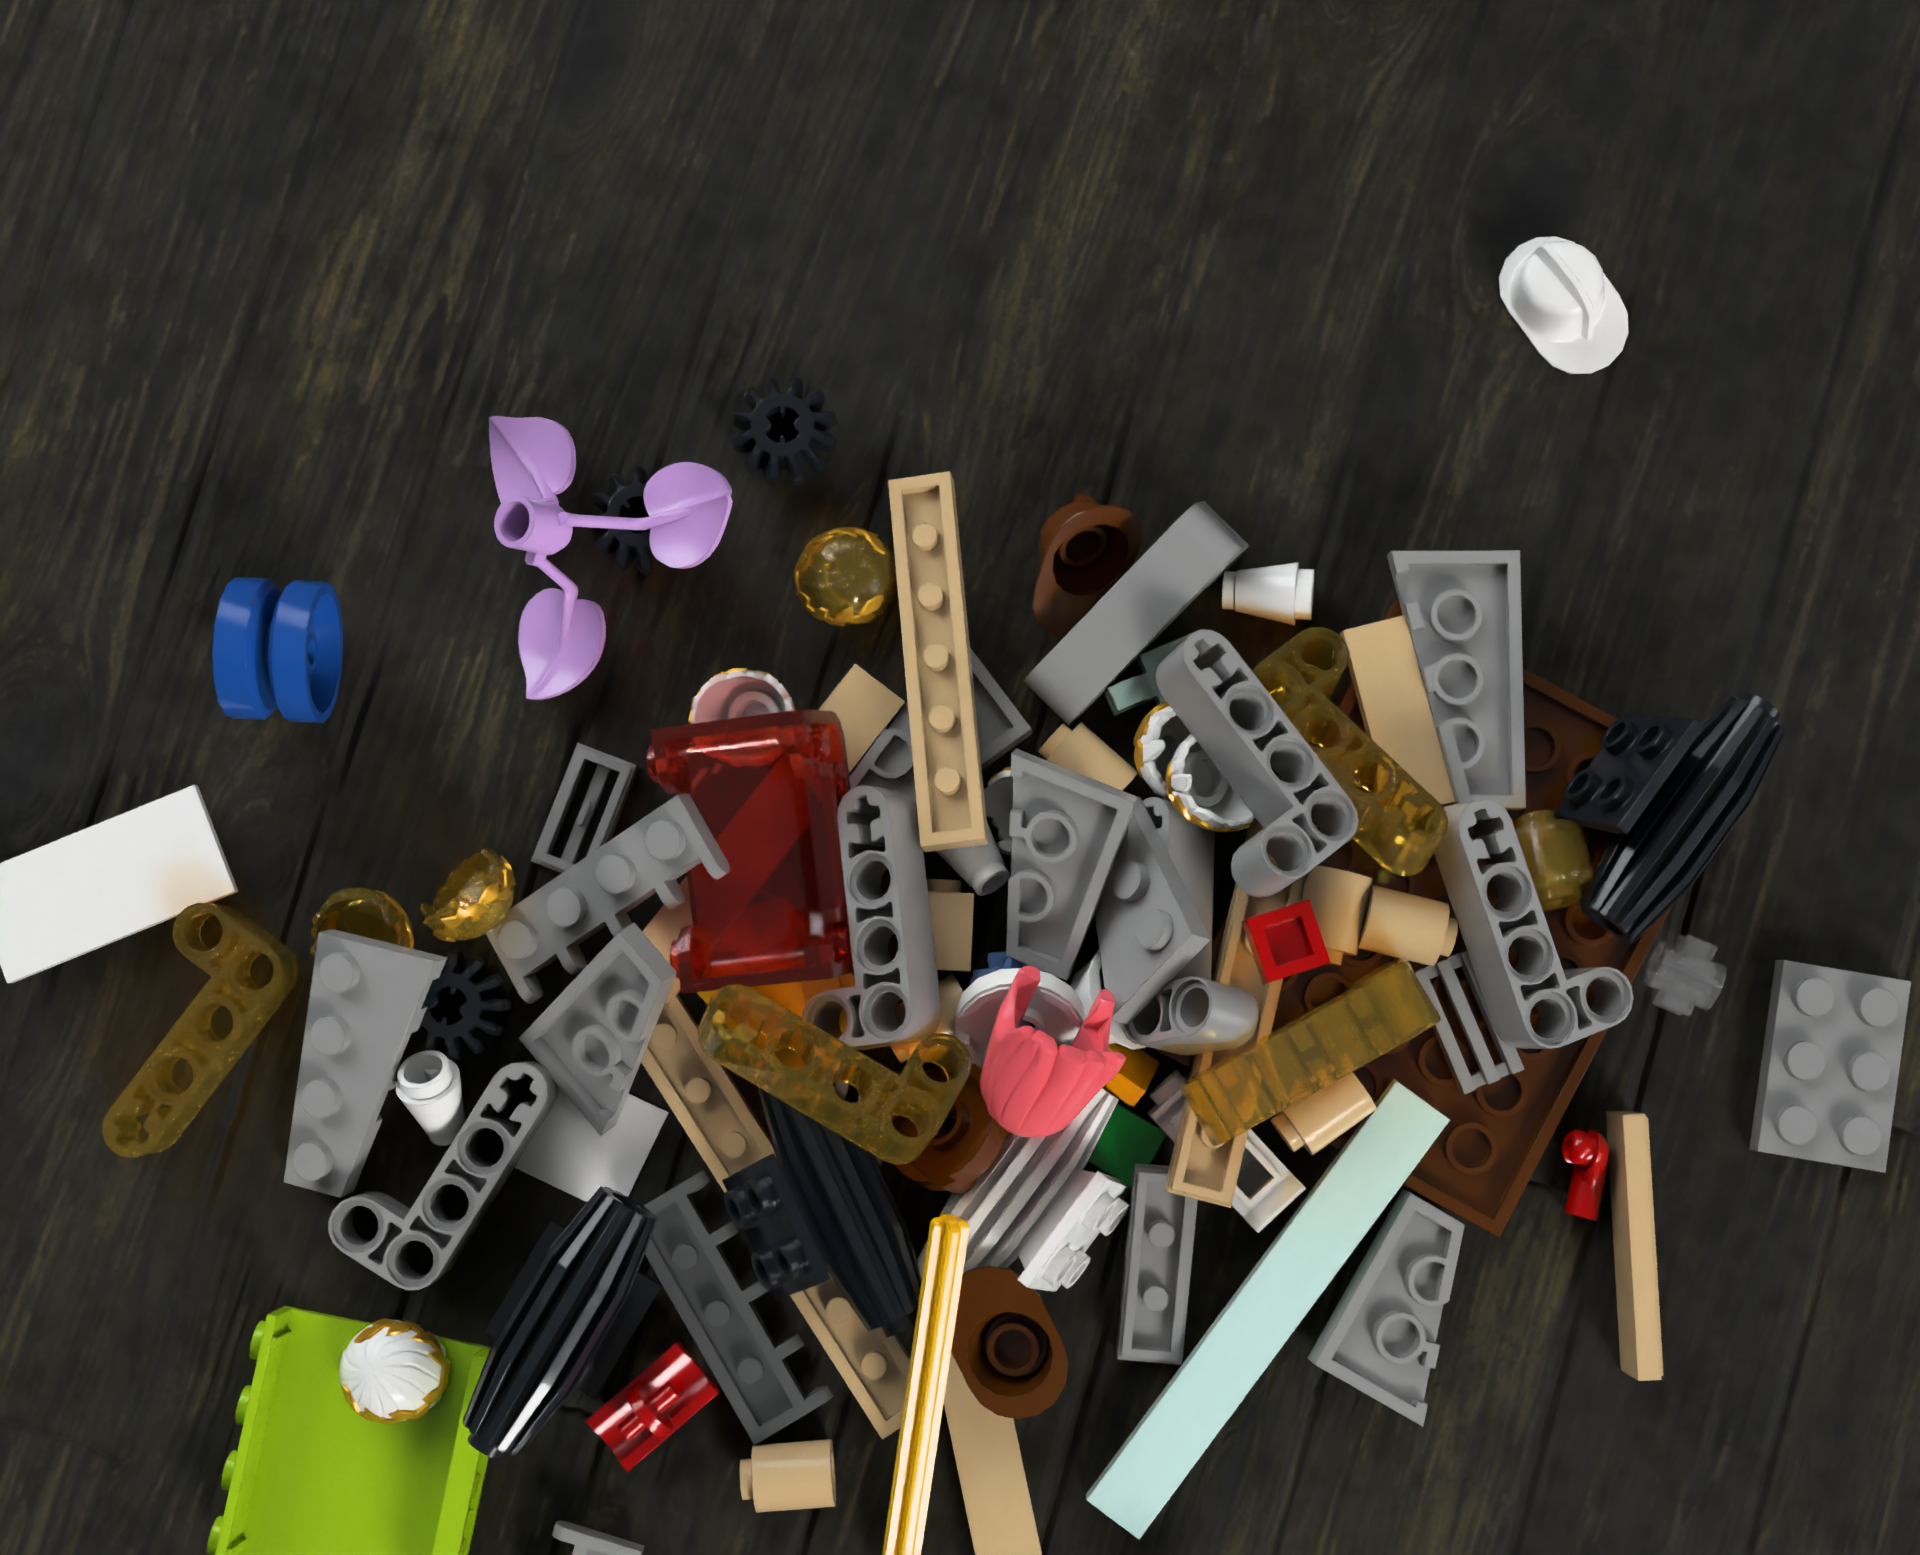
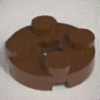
(963, 1154)

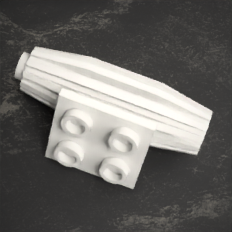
(1042, 1203)

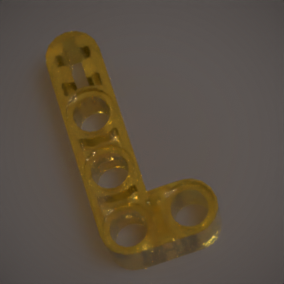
(1399, 818)
(192, 1034)
(1311, 1051)
(832, 1061)

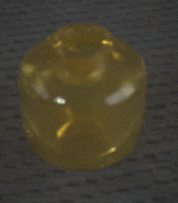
(1555, 858)

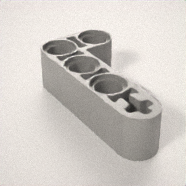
(1136, 611)
(1206, 686)
(875, 919)
(1521, 921)
(1192, 1010)
(459, 1166)

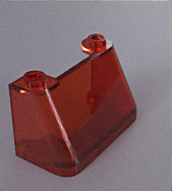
(772, 805)

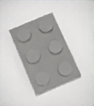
(1830, 1065)

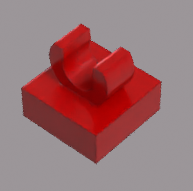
(1286, 941)

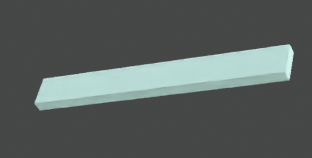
(1266, 1308)

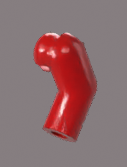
(1590, 1159)

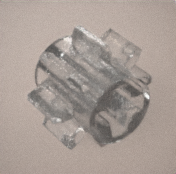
(1685, 975)

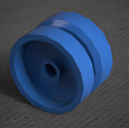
(278, 650)

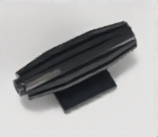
(1671, 802)
(825, 1213)
(563, 1321)

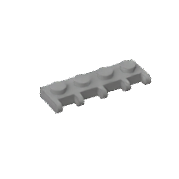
(603, 890)

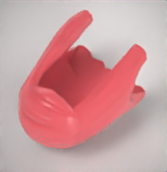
(1032, 1081)

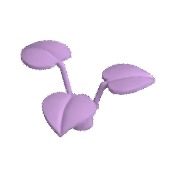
(530, 466)

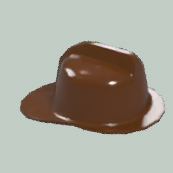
(1082, 556)
(1007, 1344)

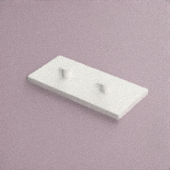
(109, 882)

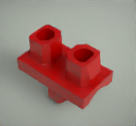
(653, 1405)

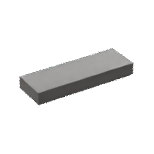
(1156, 1270)

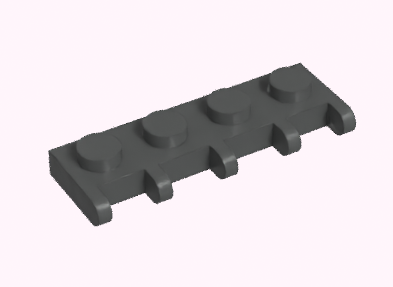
(723, 1316)

